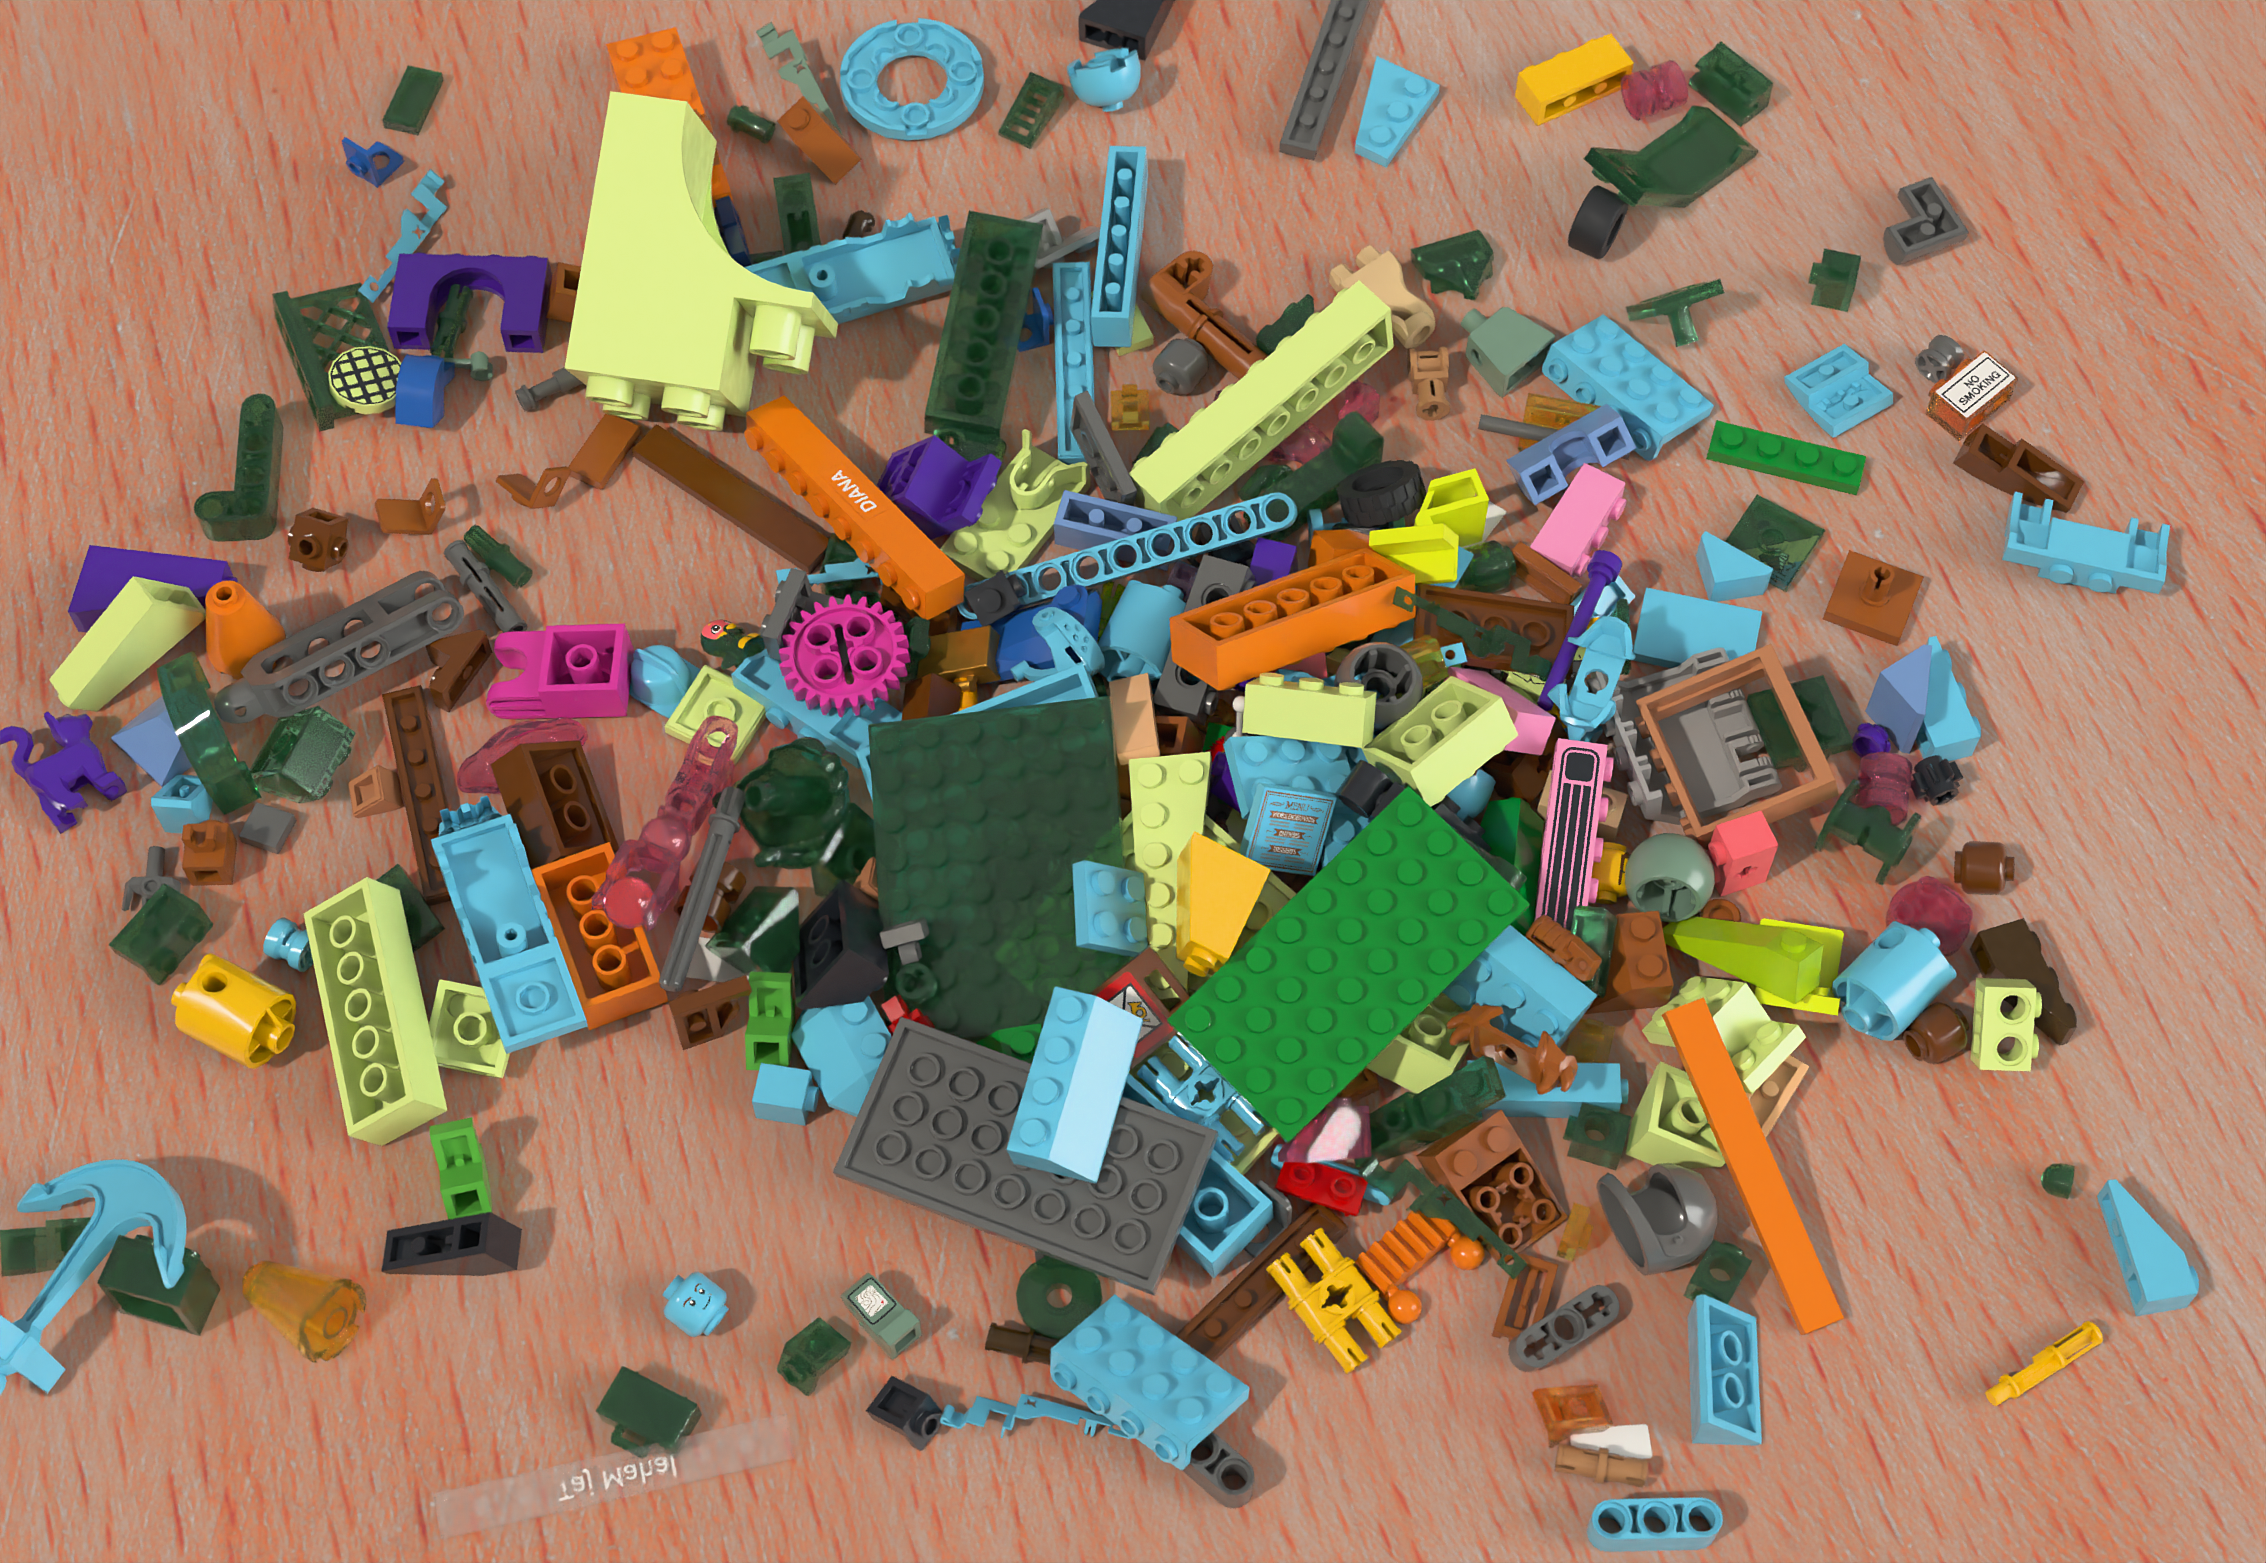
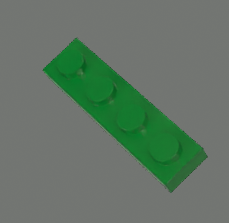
(1786, 457)

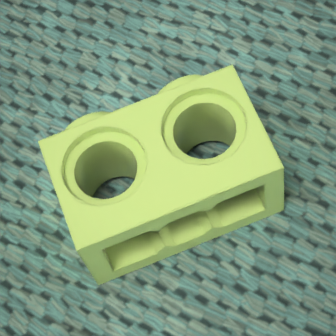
(1992, 1025)

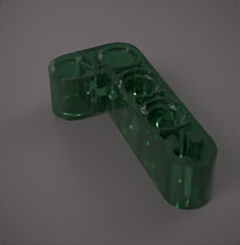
(1315, 483)
(237, 507)

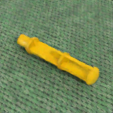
(2046, 1363)

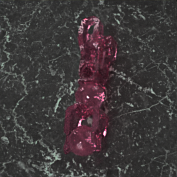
(668, 837)

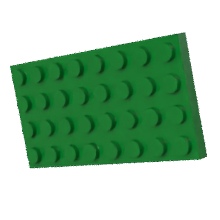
(1348, 964)

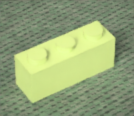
(1309, 710)

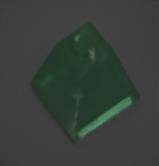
(761, 932)

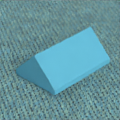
(1723, 1374)

